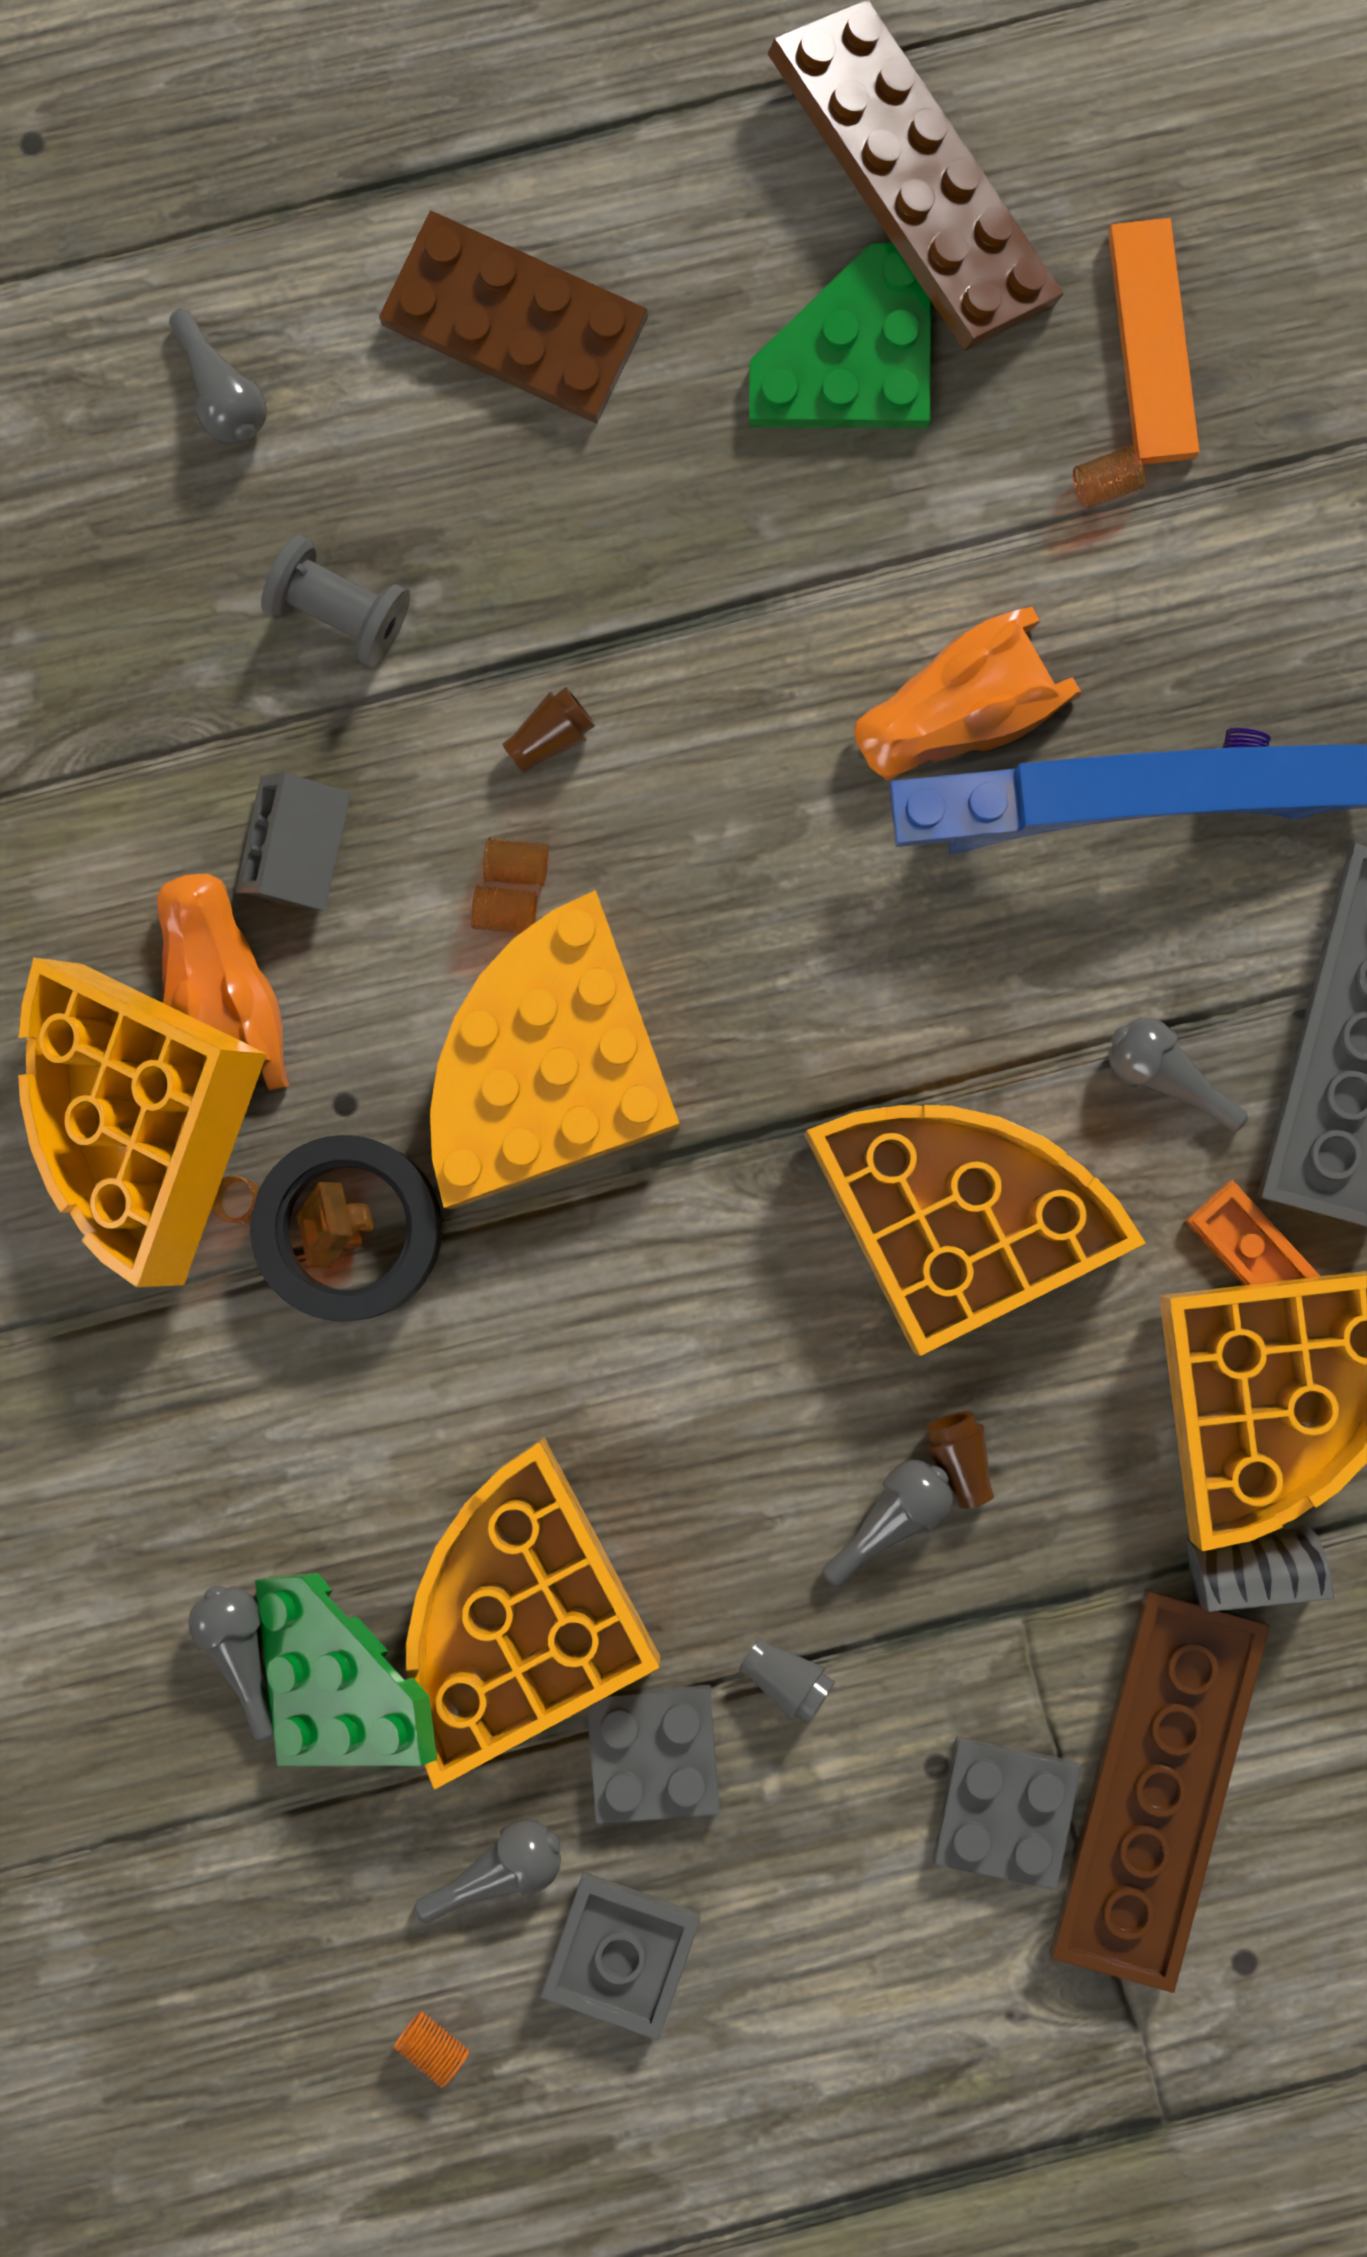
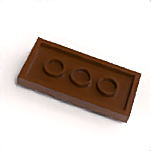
(513, 316)

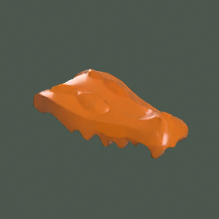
(970, 698)
(214, 972)

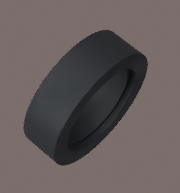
(272, 1217)

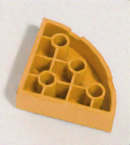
(544, 1062)
(129, 1115)
(965, 1213)
(1266, 1400)
(519, 1618)

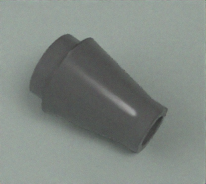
(788, 1680)

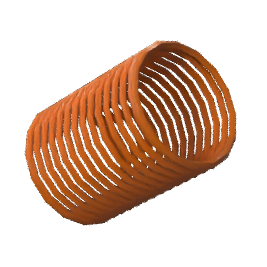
(429, 2052)

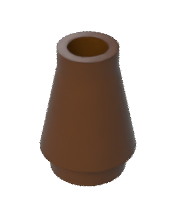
(549, 730)
(961, 1451)

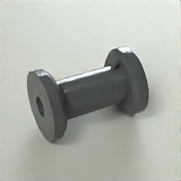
(303, 584)

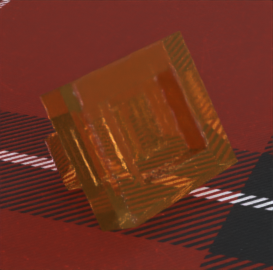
(330, 1224)

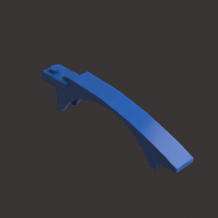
(1079, 792)

